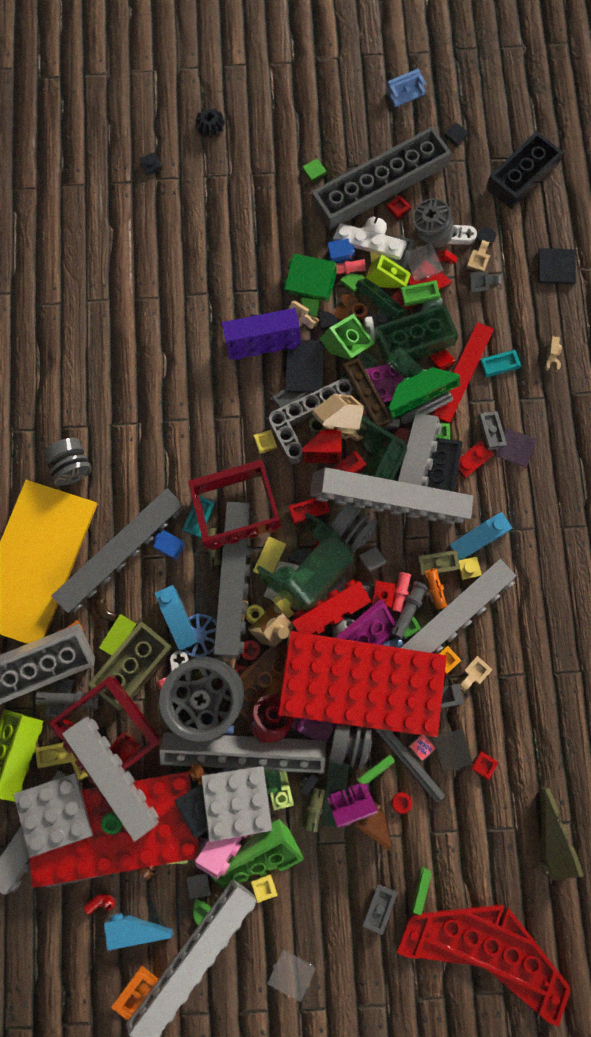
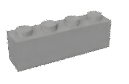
(420, 449)

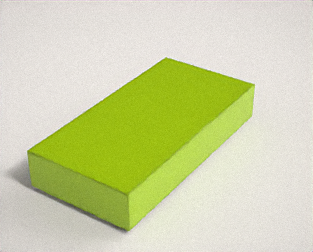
(117, 635)

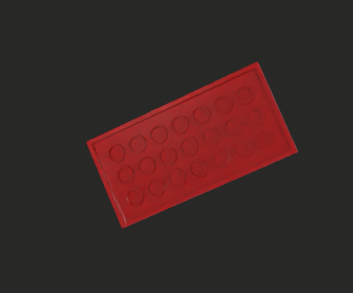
(362, 684)
(114, 853)

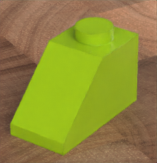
(387, 273)

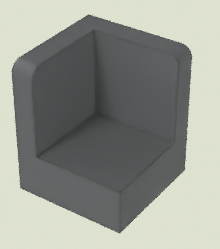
(451, 696)

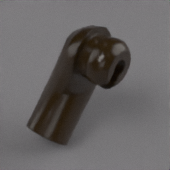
(103, 612)

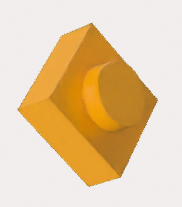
(452, 659)

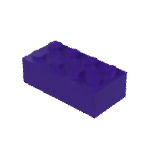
(262, 334)

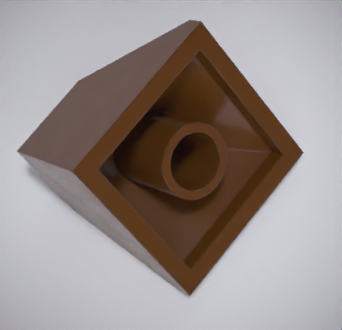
(375, 827)

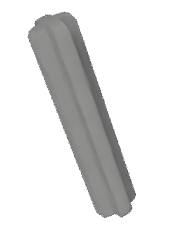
(427, 407)

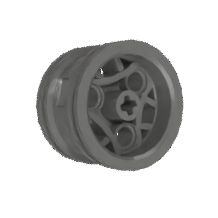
(194, 704)

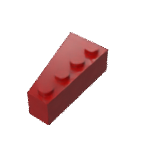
(331, 609)

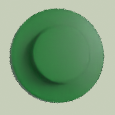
(111, 823)

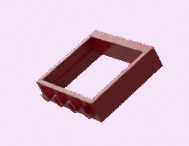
(226, 478)
(127, 704)

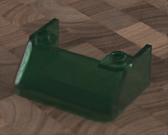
(385, 449)
(316, 573)

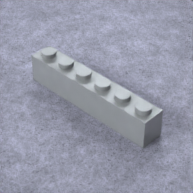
(111, 778)
(16, 858)

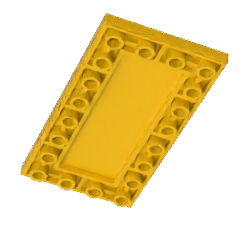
(39, 557)

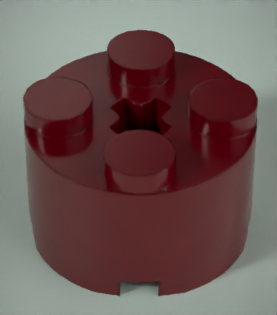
(266, 723)

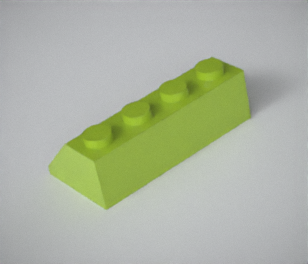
(17, 746)

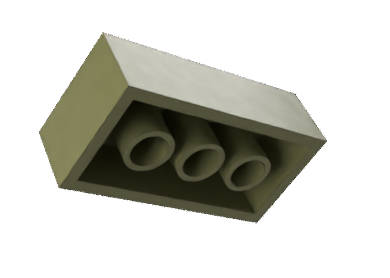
(133, 662)

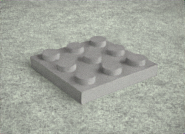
(236, 803)
(53, 815)

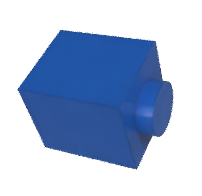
(340, 251)
(168, 545)

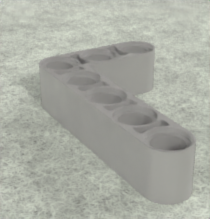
(304, 413)

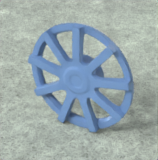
(202, 635)

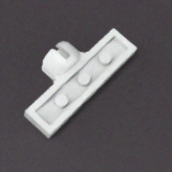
(372, 238)

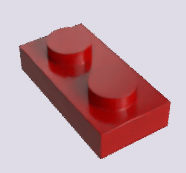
(474, 459)

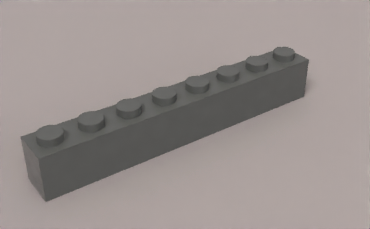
(116, 551)
(233, 585)

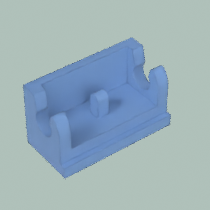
(406, 87)

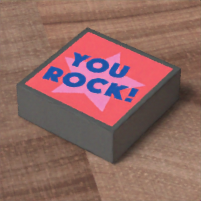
(422, 747)

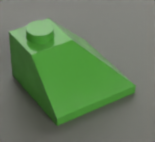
(347, 338)

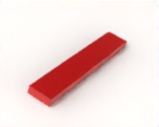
(465, 369)

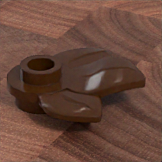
(349, 307)

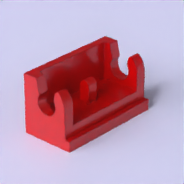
(352, 463)
(125, 746)

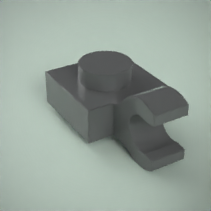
(480, 280)

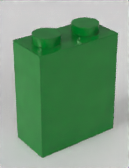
(310, 277)

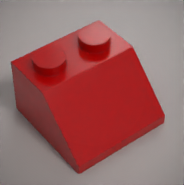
(323, 448)

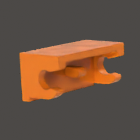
(135, 993)

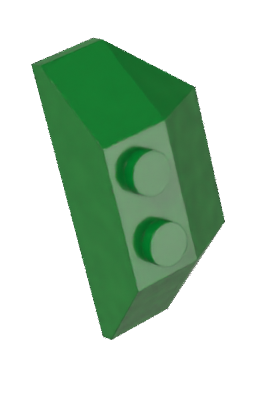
(421, 389)

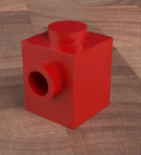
(385, 592)

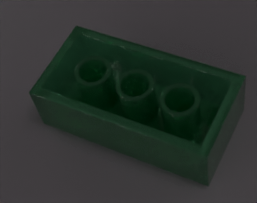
(418, 333)

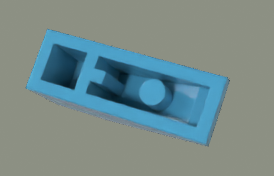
(481, 536)
(176, 617)
(130, 931)

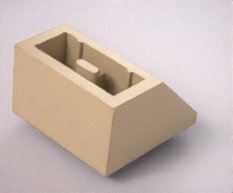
(339, 411)

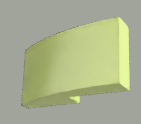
(284, 798)

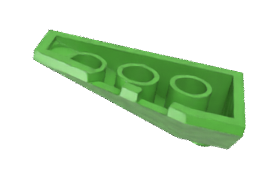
(263, 853)

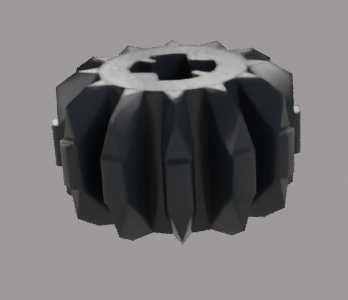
(210, 122)

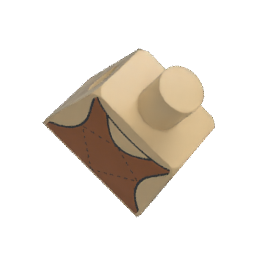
(271, 627)

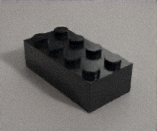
(524, 170)

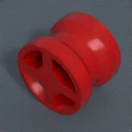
(251, 654)

